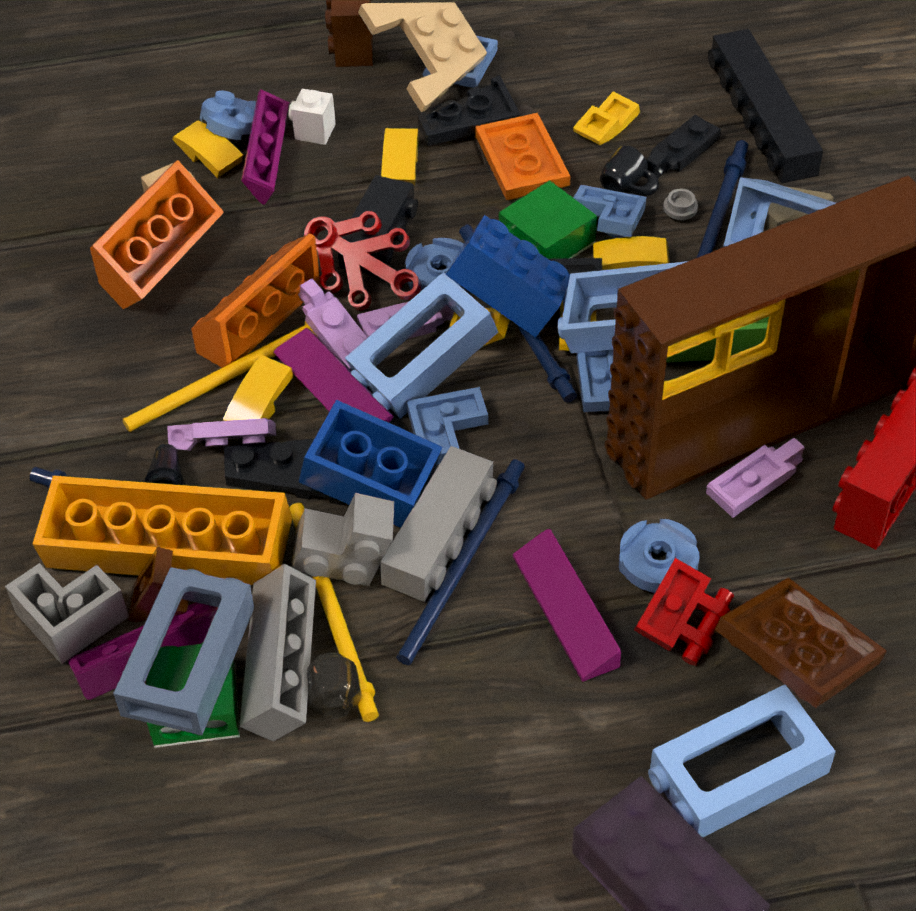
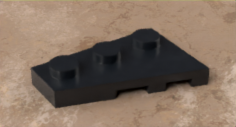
(459, 118)
(270, 467)

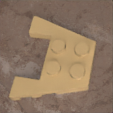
(439, 37)

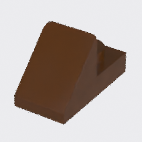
(149, 584)

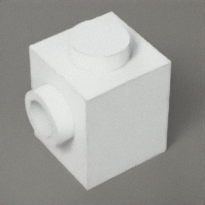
(313, 116)

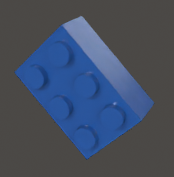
(510, 275)
(370, 459)

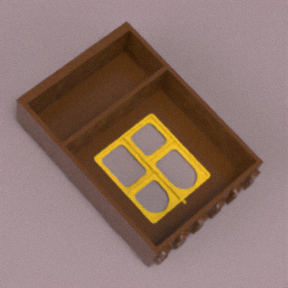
(834, 338)

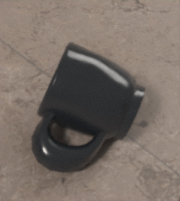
(625, 170)

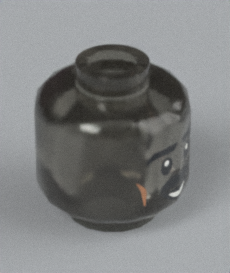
(333, 685)

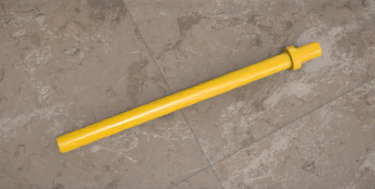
(205, 384)
(340, 631)

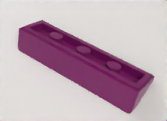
(265, 145)
(326, 375)
(568, 606)
(102, 666)

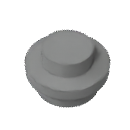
(680, 204)

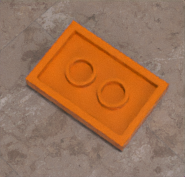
(521, 155)

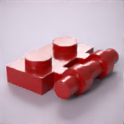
(672, 606)

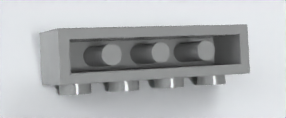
(437, 524)
(278, 653)

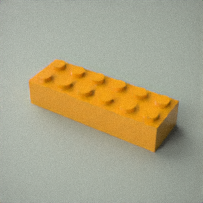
(125, 521)

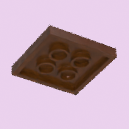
(800, 641)

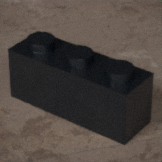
(393, 204)

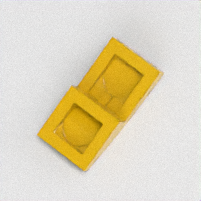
(608, 120)
(211, 149)
(400, 154)
(631, 252)
(259, 390)

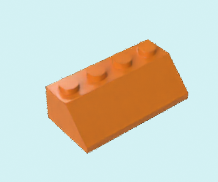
(153, 235)
(257, 304)

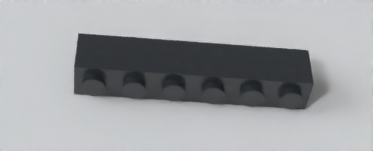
(765, 106)

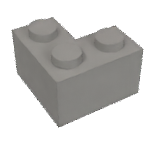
(345, 546)
(67, 616)

